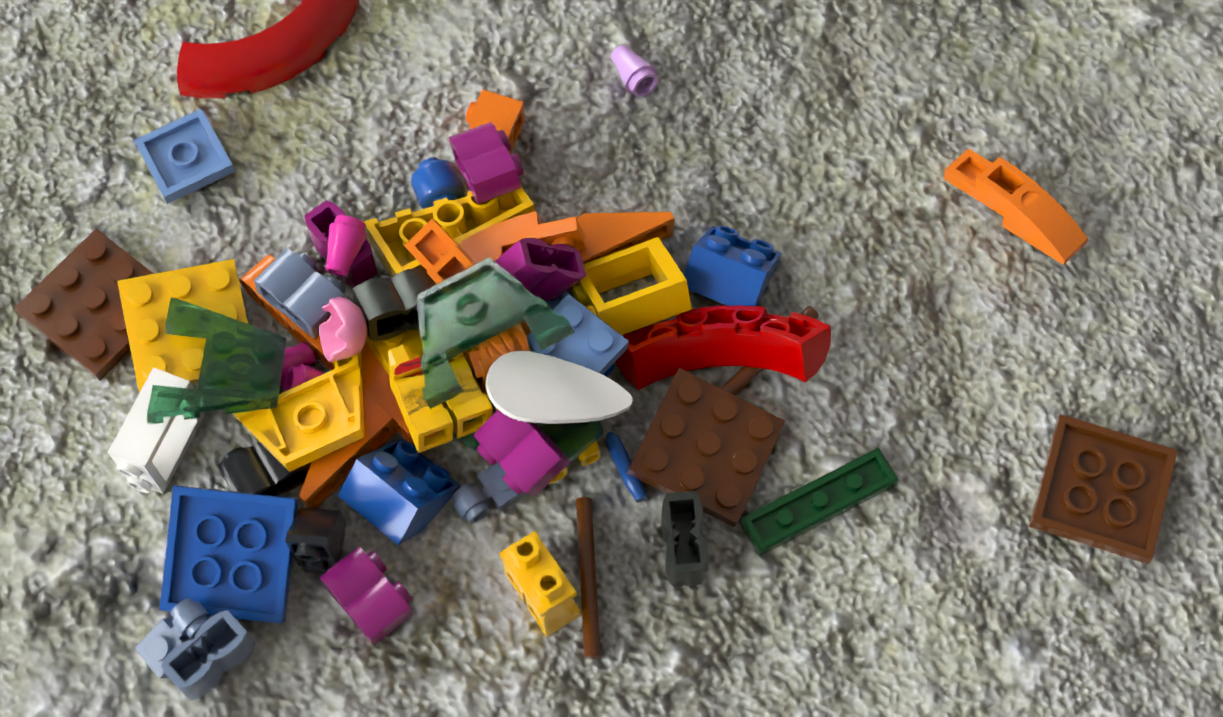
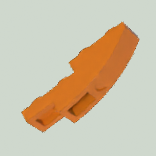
(1023, 203)
(503, 235)
(441, 254)

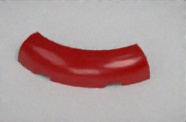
(267, 56)
(726, 338)

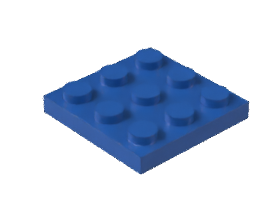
(229, 552)

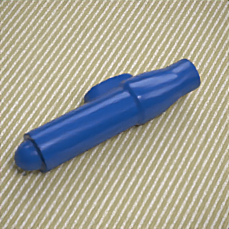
(623, 463)

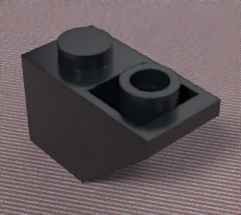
(316, 538)

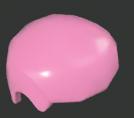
(344, 331)

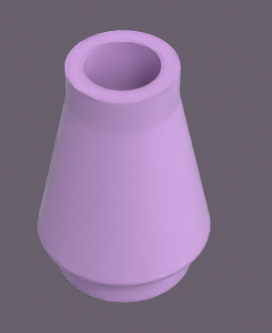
(636, 73)

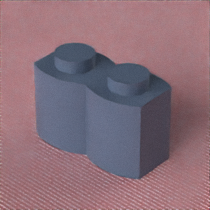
(298, 290)
(200, 662)

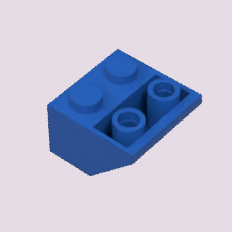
(731, 267)
(398, 489)

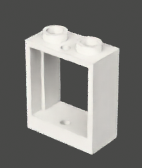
(153, 452)

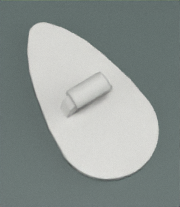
(552, 390)

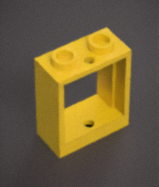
(640, 307)

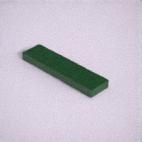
(818, 501)

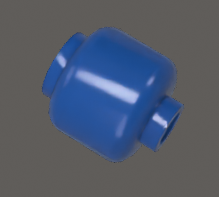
(435, 181)

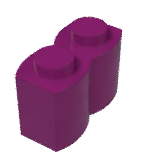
(486, 162)
(318, 227)
(543, 268)
(521, 451)
(368, 595)

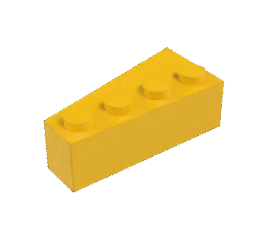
(458, 217)

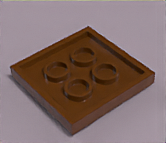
(82, 306)
(706, 445)
(1103, 489)

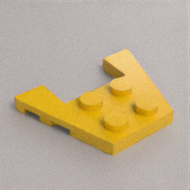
(312, 416)

